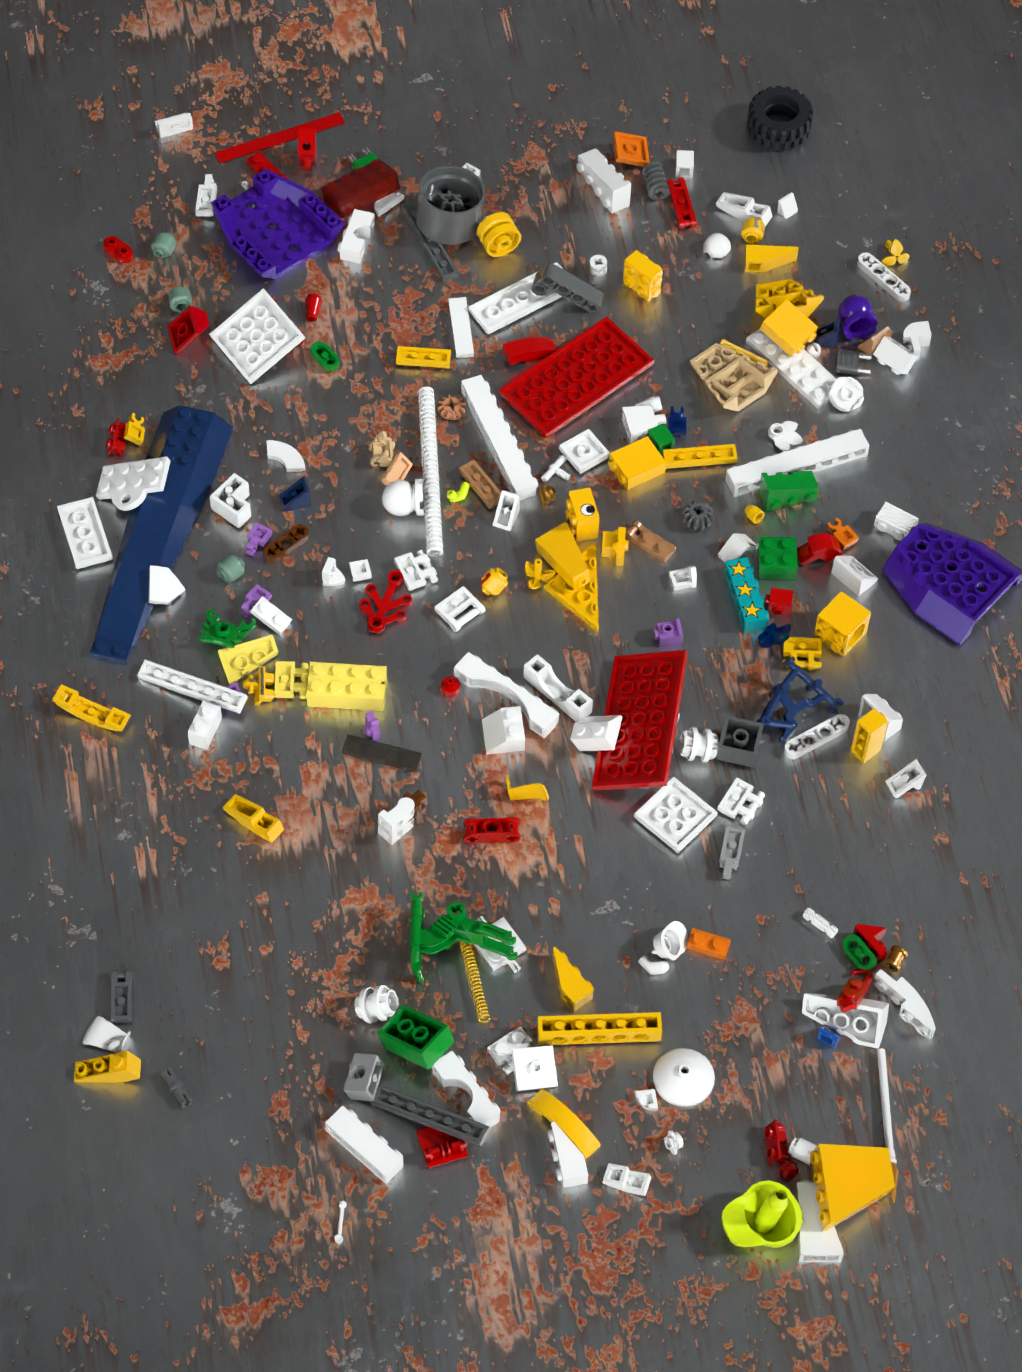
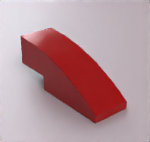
(528, 349)

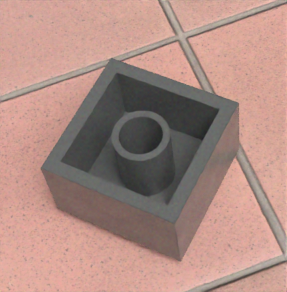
(739, 741)

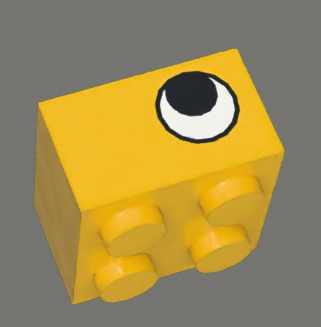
(582, 514)

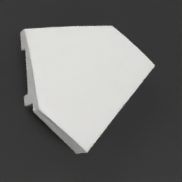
(163, 585)

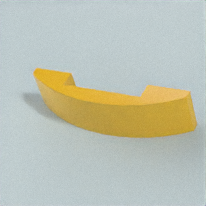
(90, 711)
(555, 1111)

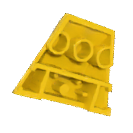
(773, 294)

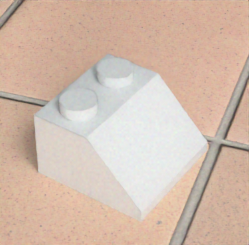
(894, 719)
(504, 731)
(596, 733)

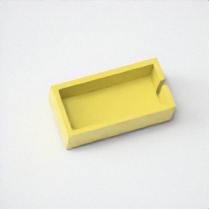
(346, 686)

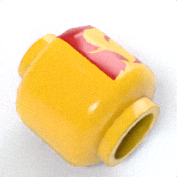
(494, 581)

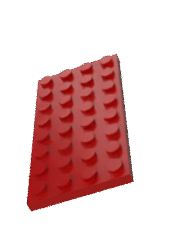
(576, 377)
(648, 697)

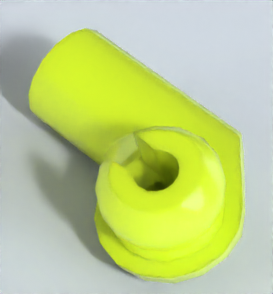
(459, 495)

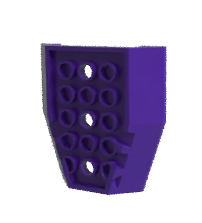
(294, 211)
(943, 596)

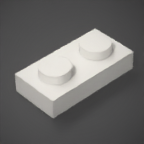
(270, 615)

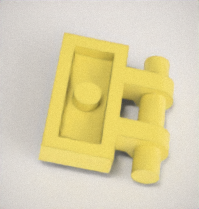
(285, 679)

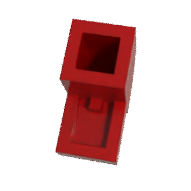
(819, 546)

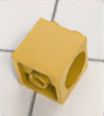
(842, 623)

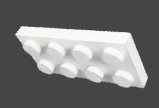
(84, 533)

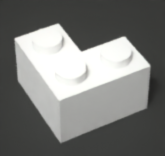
(230, 500)

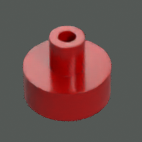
(450, 686)

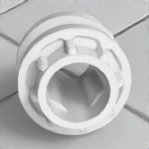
(697, 744)
(376, 1004)

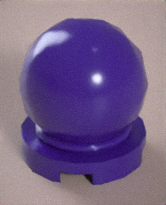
(857, 317)

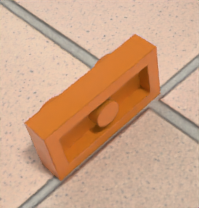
(708, 944)

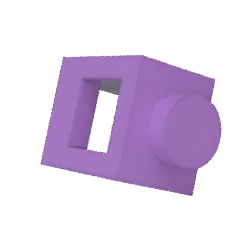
(668, 633)

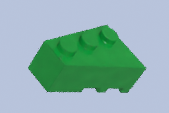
(787, 490)

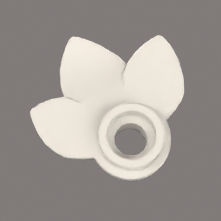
(785, 435)

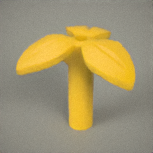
(895, 249)
(535, 572)

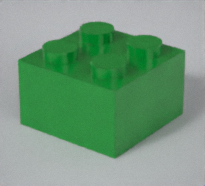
(777, 558)

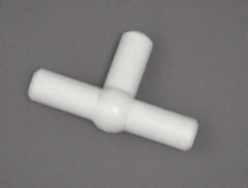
(555, 469)

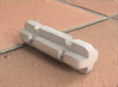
(820, 922)

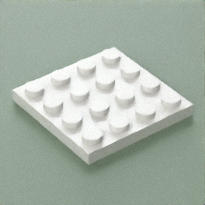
(257, 336)

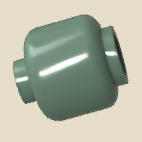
(163, 245)
(180, 299)
(230, 568)

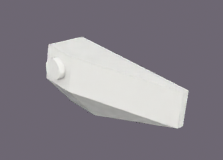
(862, 1025)

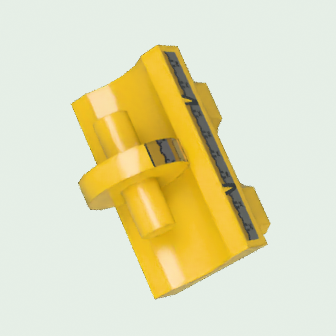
(256, 686)

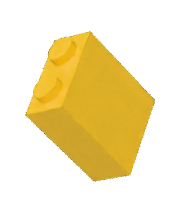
(789, 328)
(637, 463)

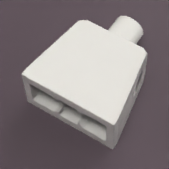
(639, 420)

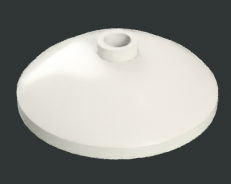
(679, 1087)

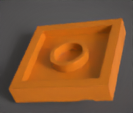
(630, 149)

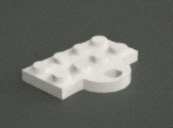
(132, 481)

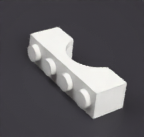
(542, 677)
(451, 1072)

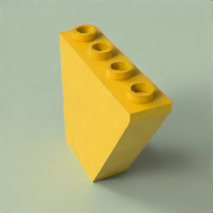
(849, 1179)

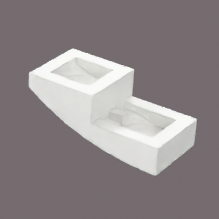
(625, 1180)

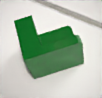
(661, 438)

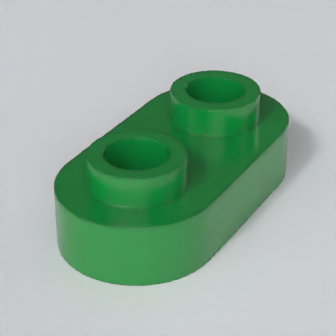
(327, 359)
(860, 952)

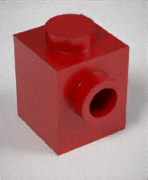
(779, 601)

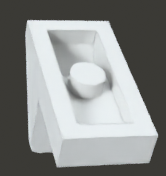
(909, 777)

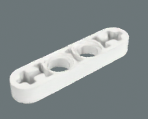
(881, 279)
(818, 738)

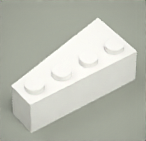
(604, 180)

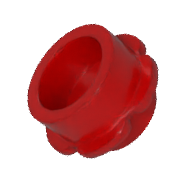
(788, 1170)

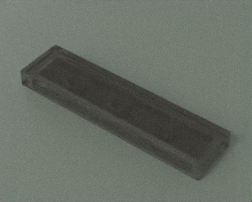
(381, 753)

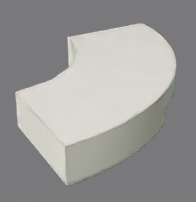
(286, 455)

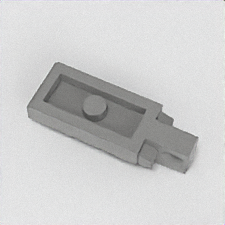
(731, 850)

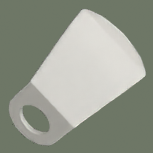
(106, 1036)

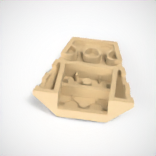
(732, 377)

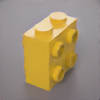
(642, 275)

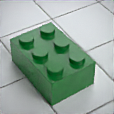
(416, 1037)

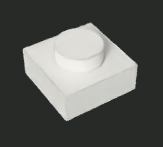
(360, 570)

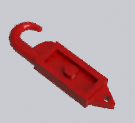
(854, 990)

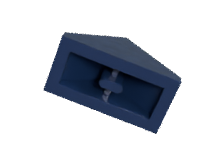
(828, 334)
(296, 496)

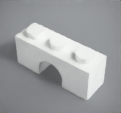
(352, 247)

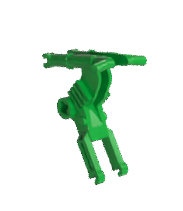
(450, 929)

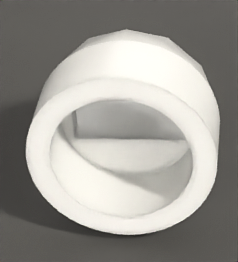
(811, 350)

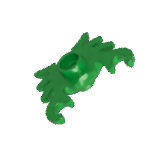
(222, 632)

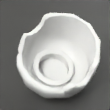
(717, 245)

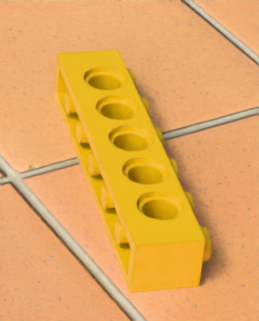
(599, 1028)

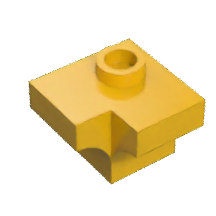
(614, 545)

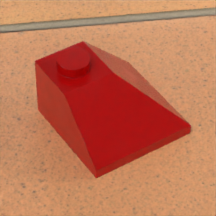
(187, 327)

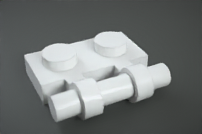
(412, 575)
(736, 797)
(501, 1049)

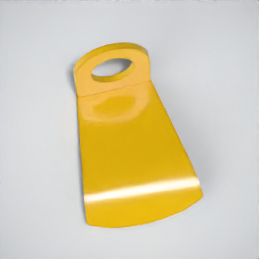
(529, 791)

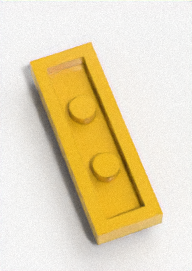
(423, 357)

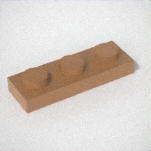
(481, 483)

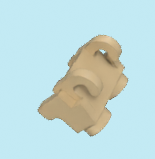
(382, 450)

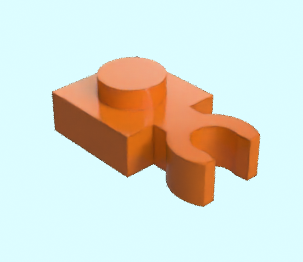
(844, 534)

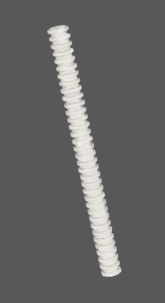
(430, 472)

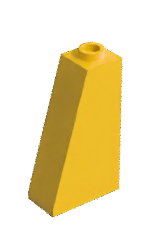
(563, 555)

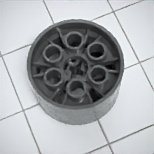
(450, 204)

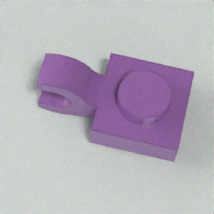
(257, 536)
(252, 598)

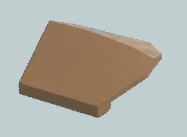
(870, 344)

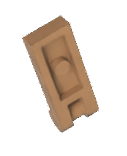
(650, 541)

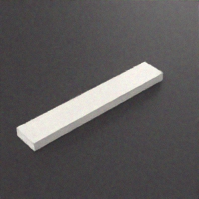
(192, 686)

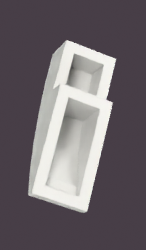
(743, 207)

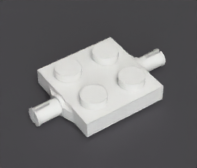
(495, 960)

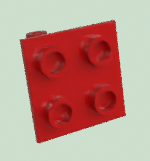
(440, 1147)

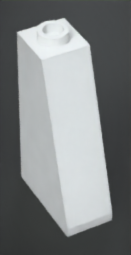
(813, 1242)

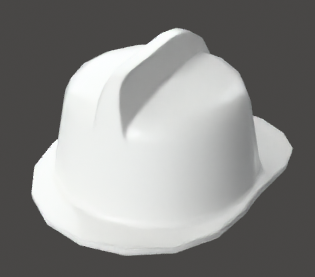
(670, 941)

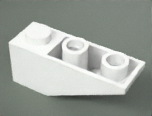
(570, 1160)

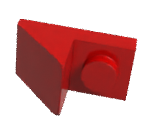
(871, 936)

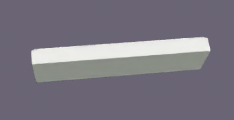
(461, 327)

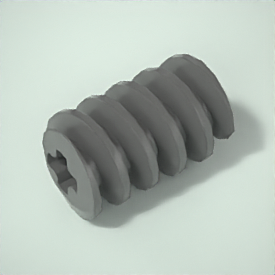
(656, 181)

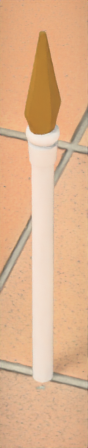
(887, 1116)

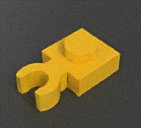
(134, 431)

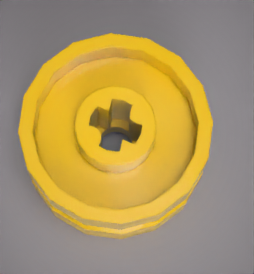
(498, 234)

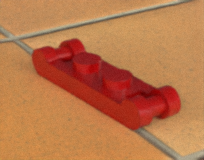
(681, 203)

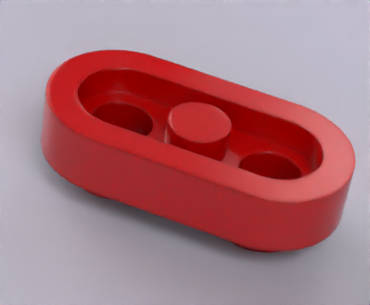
(116, 247)

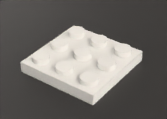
(675, 814)

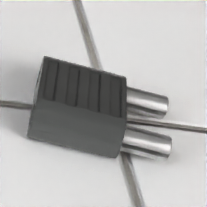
(849, 362)

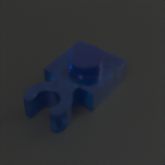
(677, 422)

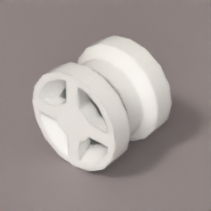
(601, 267)

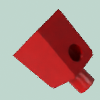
(307, 152)

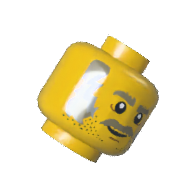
(753, 230)

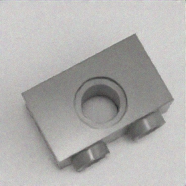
(363, 1077)

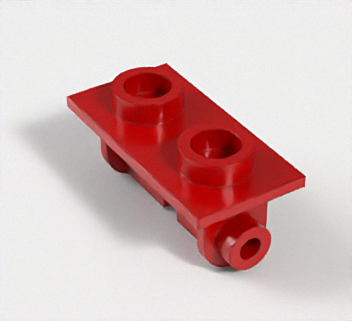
(113, 443)
(775, 1134)

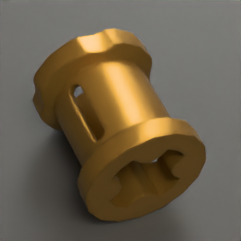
(894, 959)

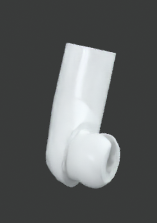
(653, 968)

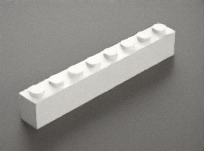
(498, 437)
(811, 457)

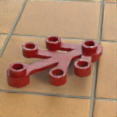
(384, 605)

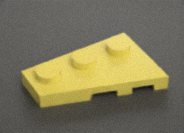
(246, 657)

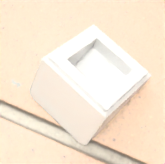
(787, 206)

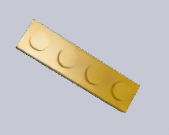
(700, 456)

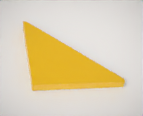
(584, 600)

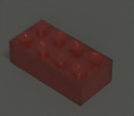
(360, 188)

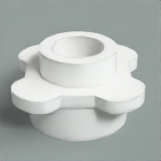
(673, 1141)

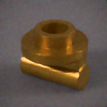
(547, 494)

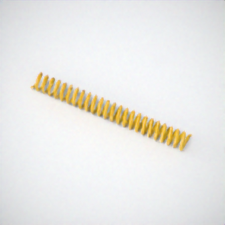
(474, 982)

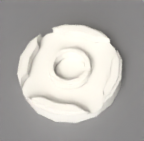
(846, 394)

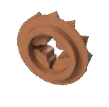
(446, 411)

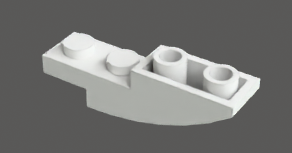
(913, 1007)

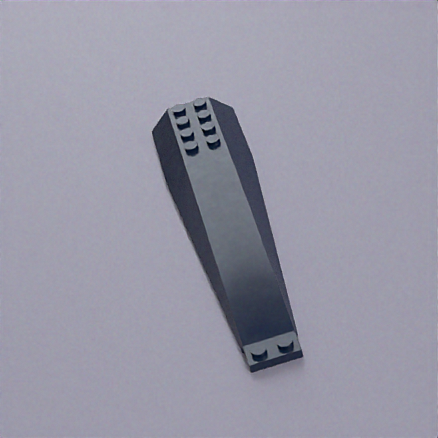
(160, 524)

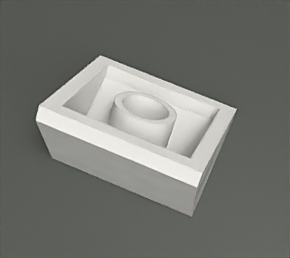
(853, 574)

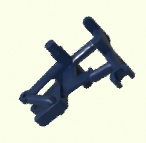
(779, 693)

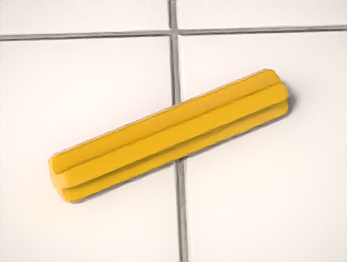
(741, 351)

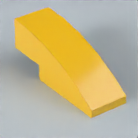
(254, 818)

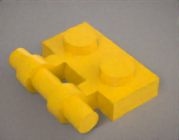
(806, 648)

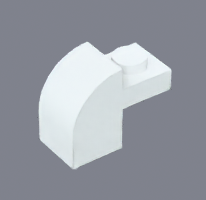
(916, 336)

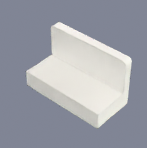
(174, 124)

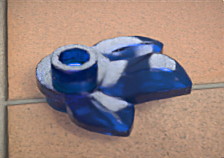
(774, 635)

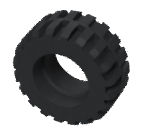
(780, 102)

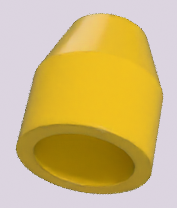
(754, 513)

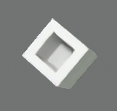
(684, 164)

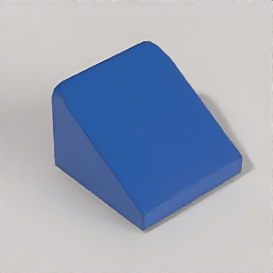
(828, 1037)

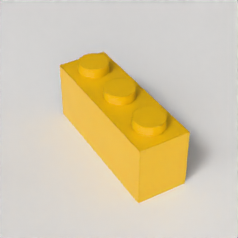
(869, 735)

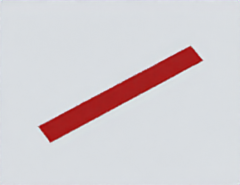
(277, 138)

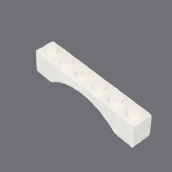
(475, 673)

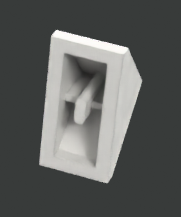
(507, 510)
(737, 547)

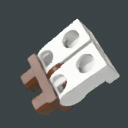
(402, 817)

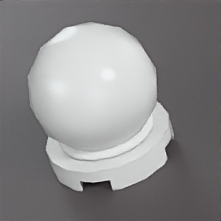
(403, 497)

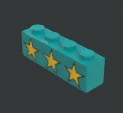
(746, 594)

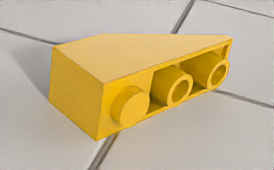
(765, 258)
(572, 986)
(108, 1069)

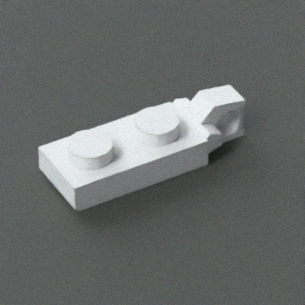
(206, 194)

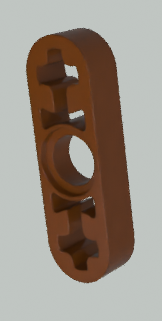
(289, 536)

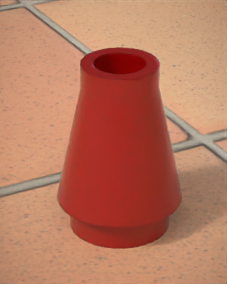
(313, 305)

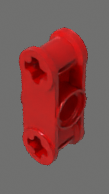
(501, 834)

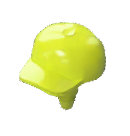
(763, 1216)

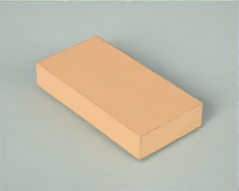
(397, 470)

